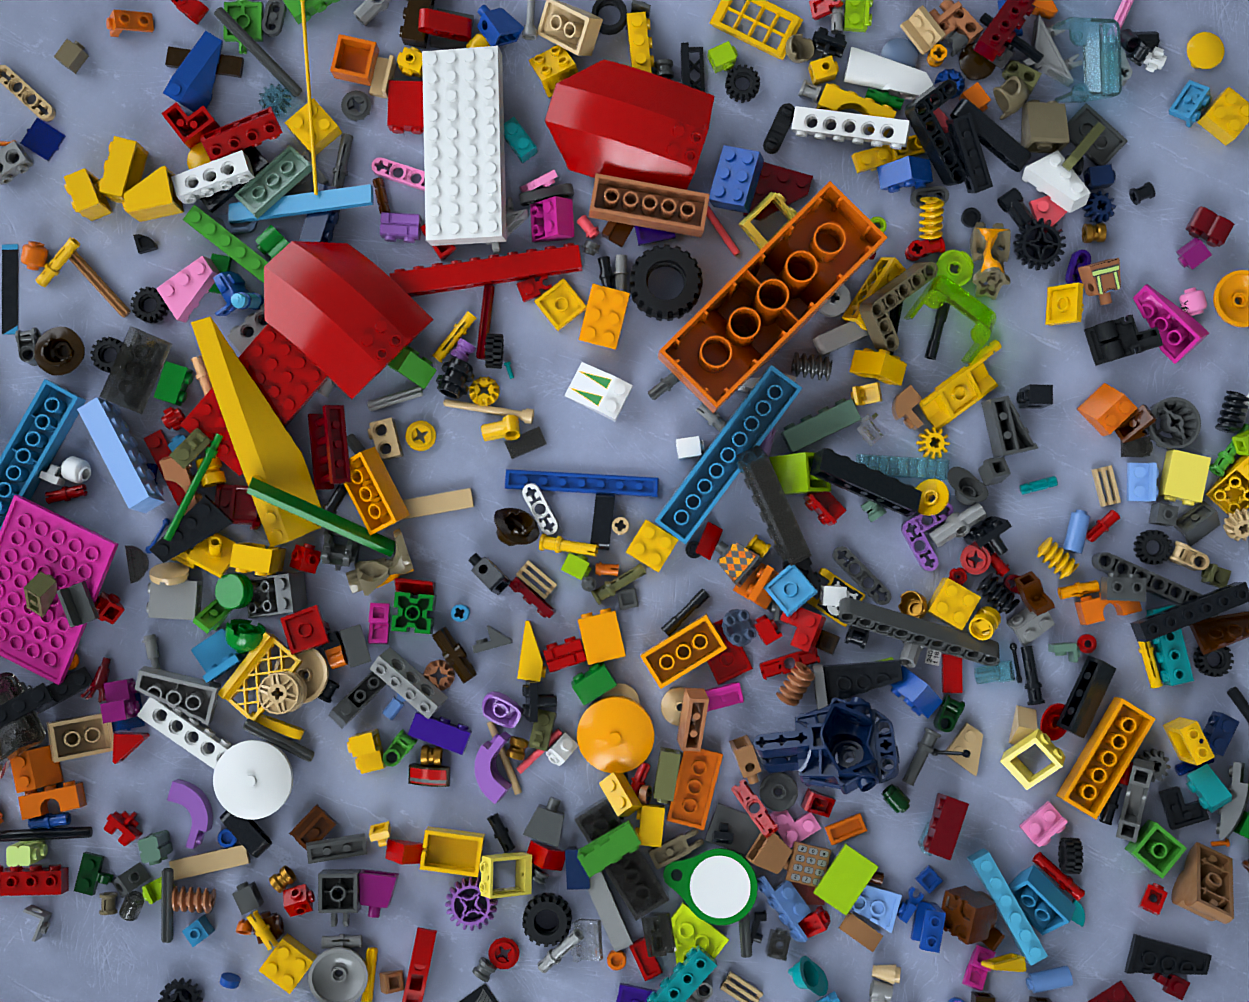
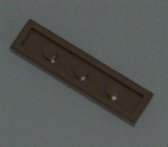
(227, 65)

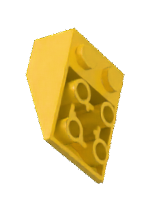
(1232, 489)

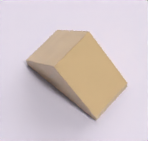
(1023, 724)

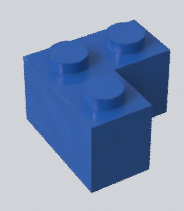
(905, 173)
(916, 693)

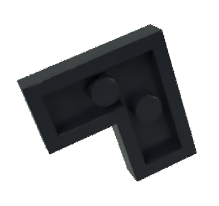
(1179, 813)

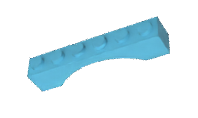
(1008, 906)

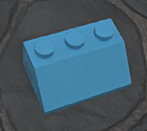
(1041, 900)

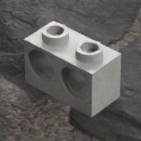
(7, 158)

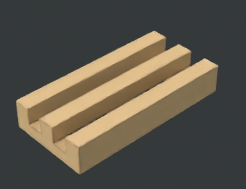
(1106, 486)
(523, 569)
(727, 981)

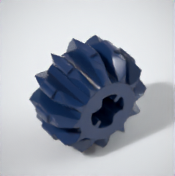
(1099, 214)

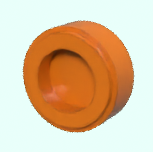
(616, 960)

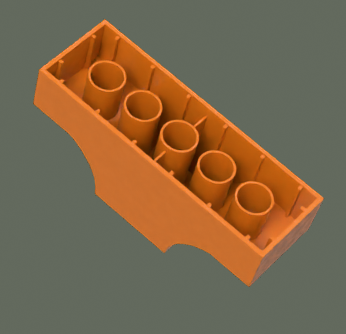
(771, 297)

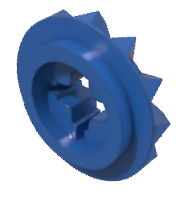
(952, 75)

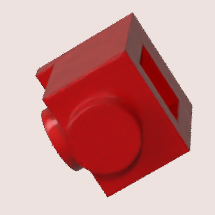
(767, 629)
(1153, 907)

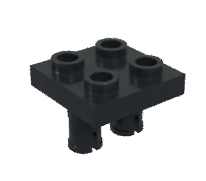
(989, 534)
(535, 700)

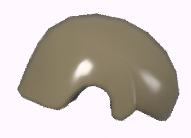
(799, 48)

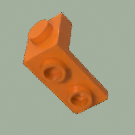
(129, 20)

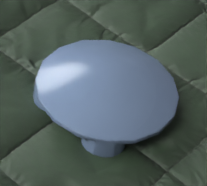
(900, 51)
(738, 627)

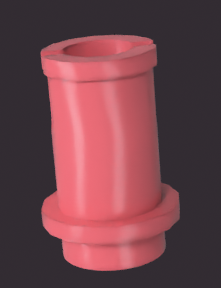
(588, 227)

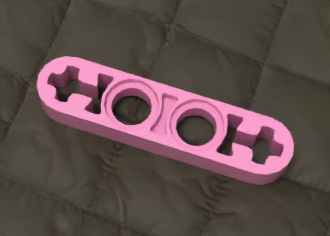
(405, 179)

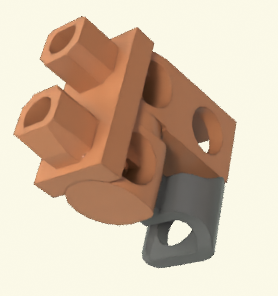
(959, 19)

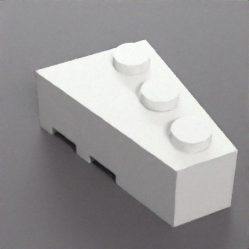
(1058, 183)

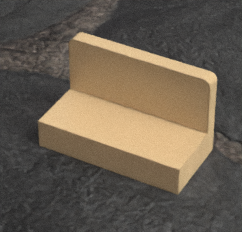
(383, 72)

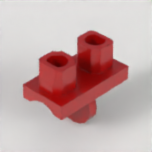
(126, 824)

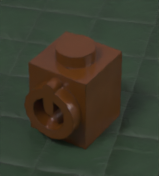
(275, 922)

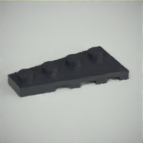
(257, 162)
(196, 525)
(856, 678)
(1156, 956)

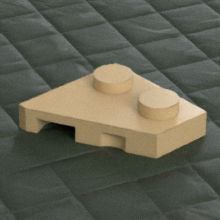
(971, 740)

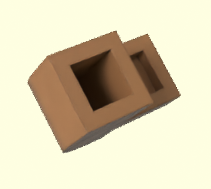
(903, 406)

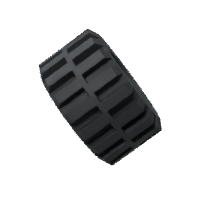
(542, 935)

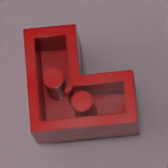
(190, 127)
(808, 628)

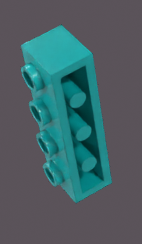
(1171, 655)
(686, 977)

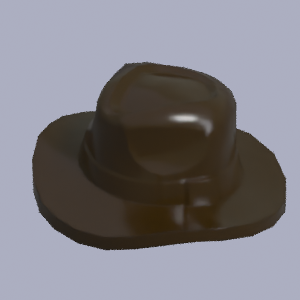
(59, 351)
(515, 527)

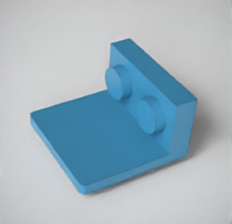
(216, 656)

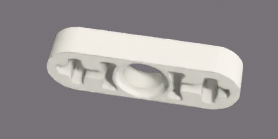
(551, 518)

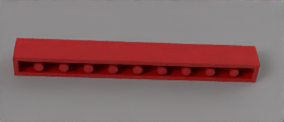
(490, 271)

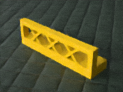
(882, 276)

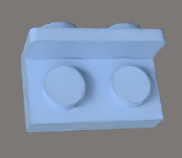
(1142, 482)

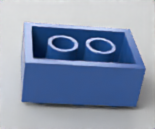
(736, 179)

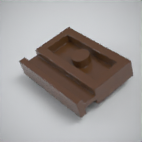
(313, 827)

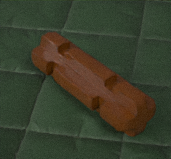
(381, 195)

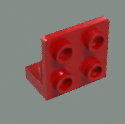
(825, 506)

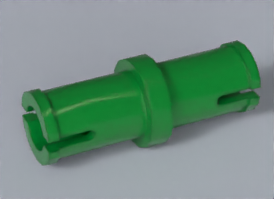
(884, 98)

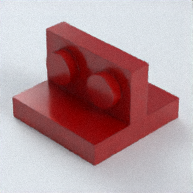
(305, 629)

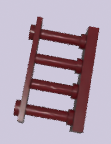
(329, 447)

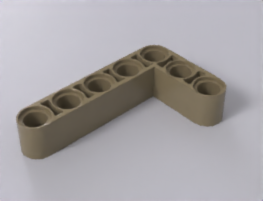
(876, 307)

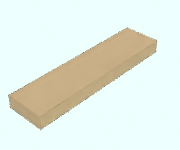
(439, 503)
(209, 862)

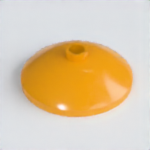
(1228, 288)

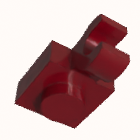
(1173, 984)

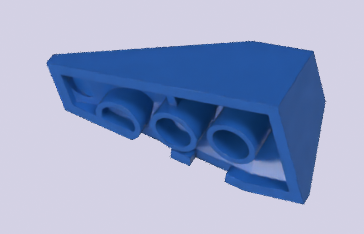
(195, 77)

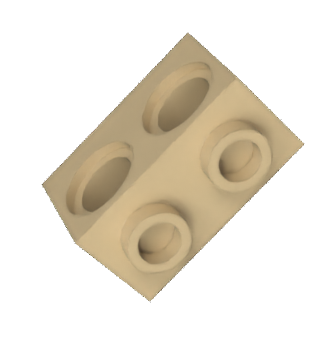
(391, 437)

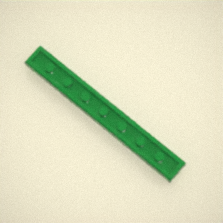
(320, 516)

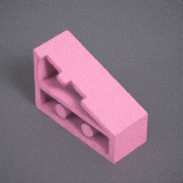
(188, 287)

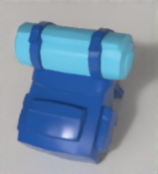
(235, 293)

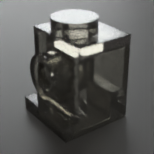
(775, 936)

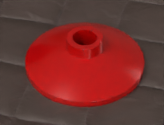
(1049, 721)

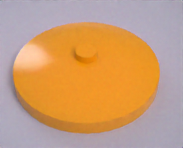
(615, 734)

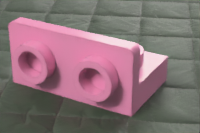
(1043, 824)

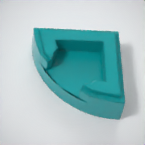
(1079, 914)

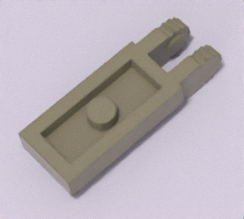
(674, 849)

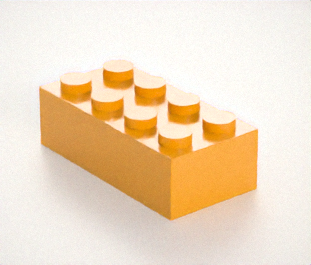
(374, 492)
(683, 651)

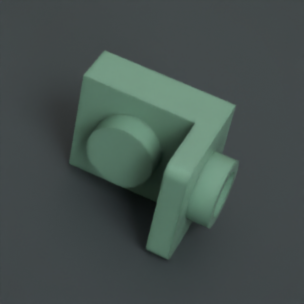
(1061, 649)

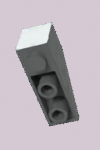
(356, 699)

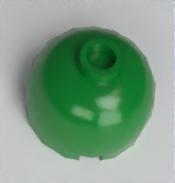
(243, 636)

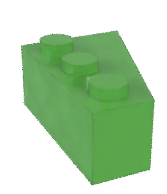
(608, 848)

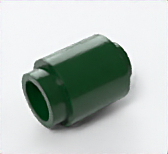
(896, 798)

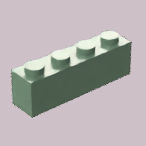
(820, 426)

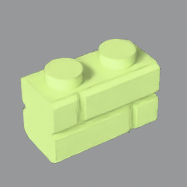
(26, 853)

